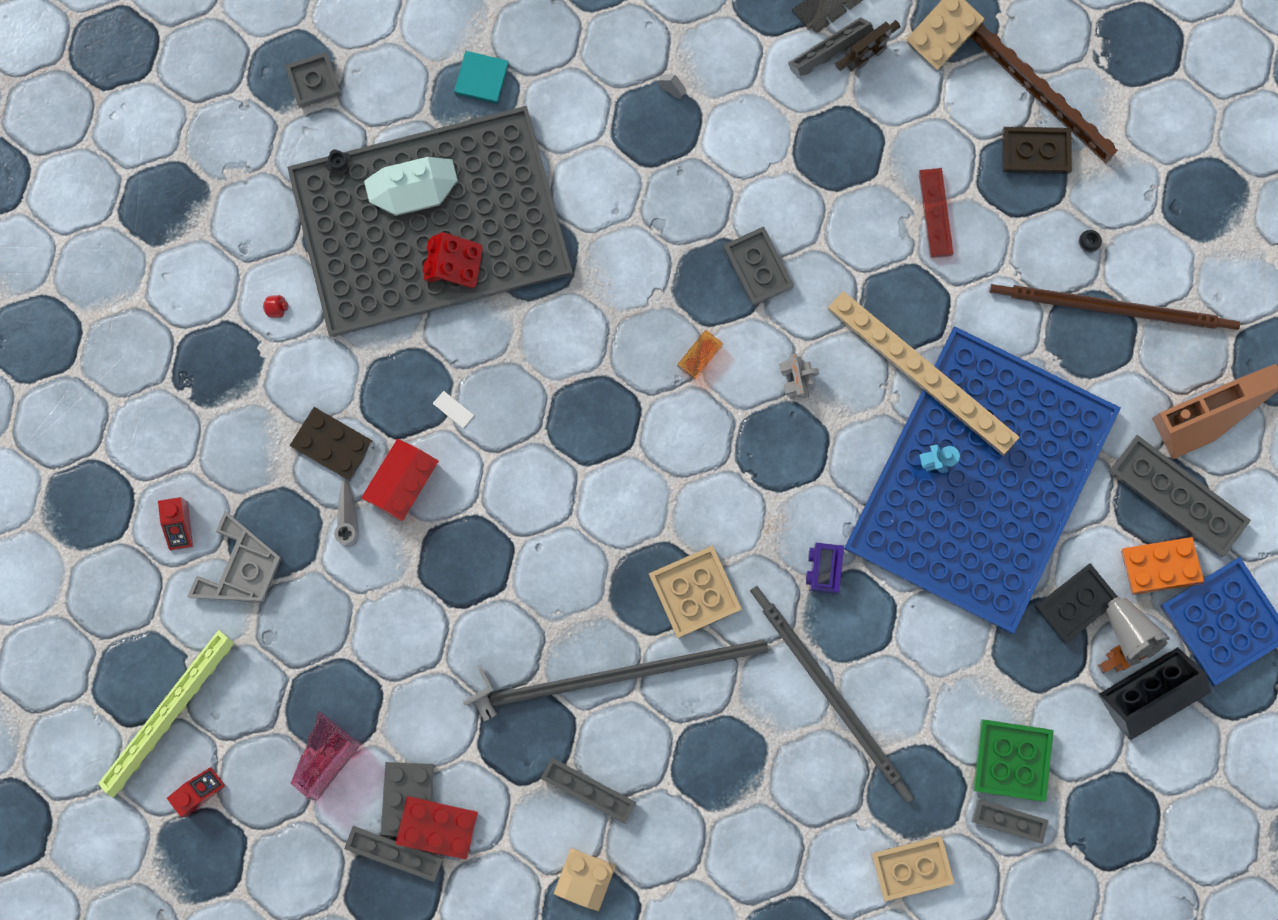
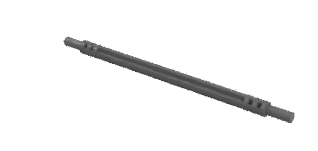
(832, 694)

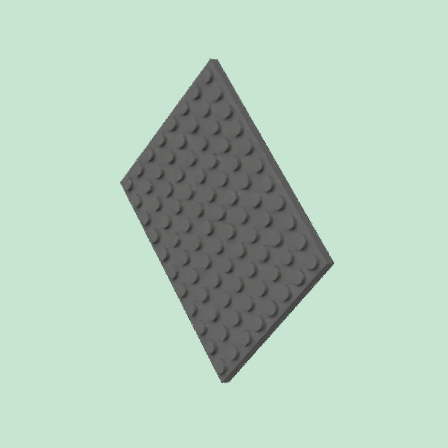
(373, 261)

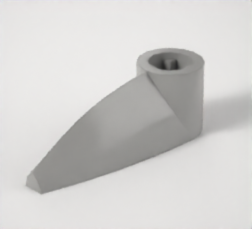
(346, 517)

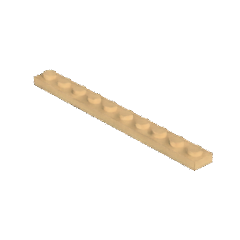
(923, 373)

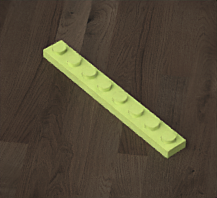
(165, 714)

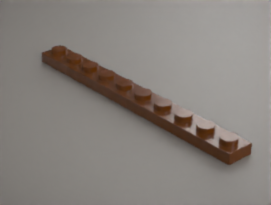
(1041, 90)

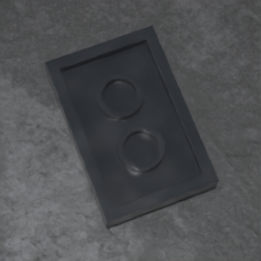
(1076, 603)

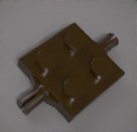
(870, 45)

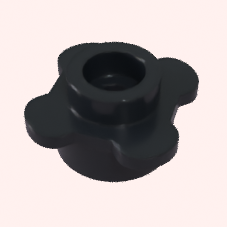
(335, 155)

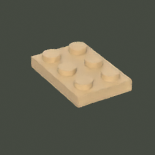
(945, 31)
(912, 868)

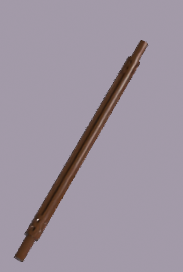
(1114, 306)

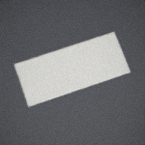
(453, 409)

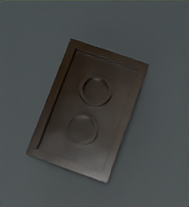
(1036, 150)
(331, 443)

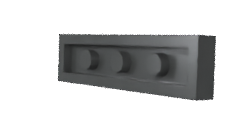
(830, 46)
(588, 790)
(387, 852)

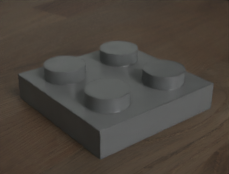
(313, 80)

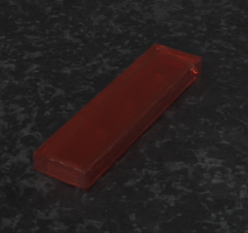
(935, 213)

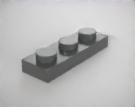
(1010, 821)

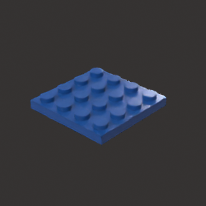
(1224, 621)

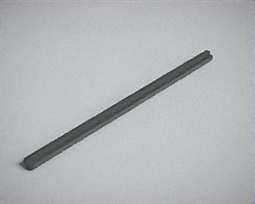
(628, 673)

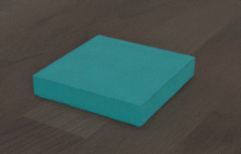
(481, 77)

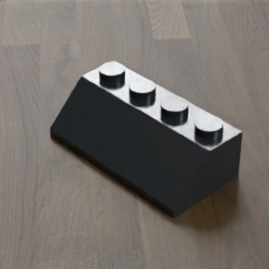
(1155, 693)

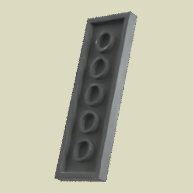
(1179, 496)

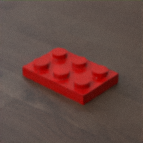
(436, 827)

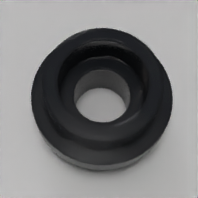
(1094, 236)

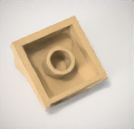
(584, 879)

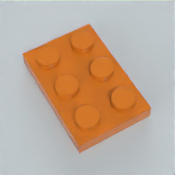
(1162, 566)

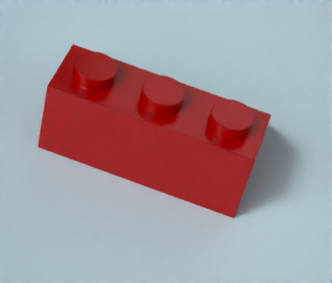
(399, 479)

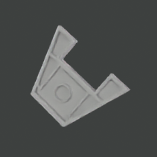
(247, 570)

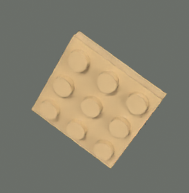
(695, 592)

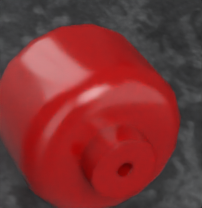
(275, 306)

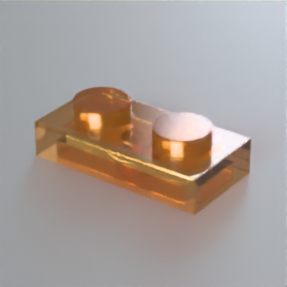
(700, 354)

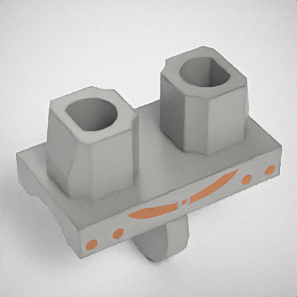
(799, 385)

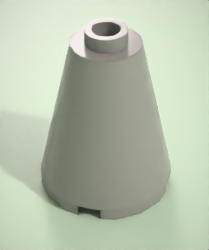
(1135, 631)

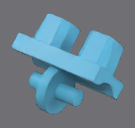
(940, 458)

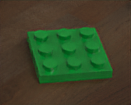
(1013, 760)

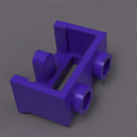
(835, 571)

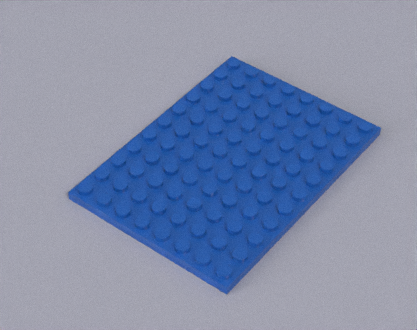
(992, 518)

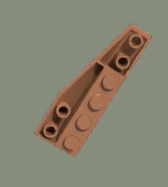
(1214, 412)

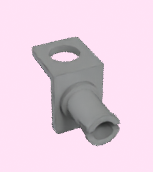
(481, 698)

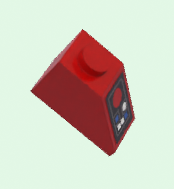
(175, 523)
(195, 792)

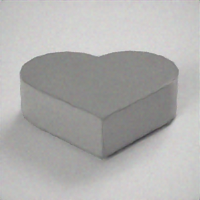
(673, 85)

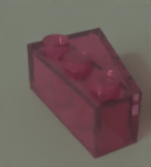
(324, 757)

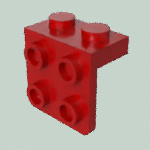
(452, 260)

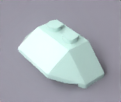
(411, 185)

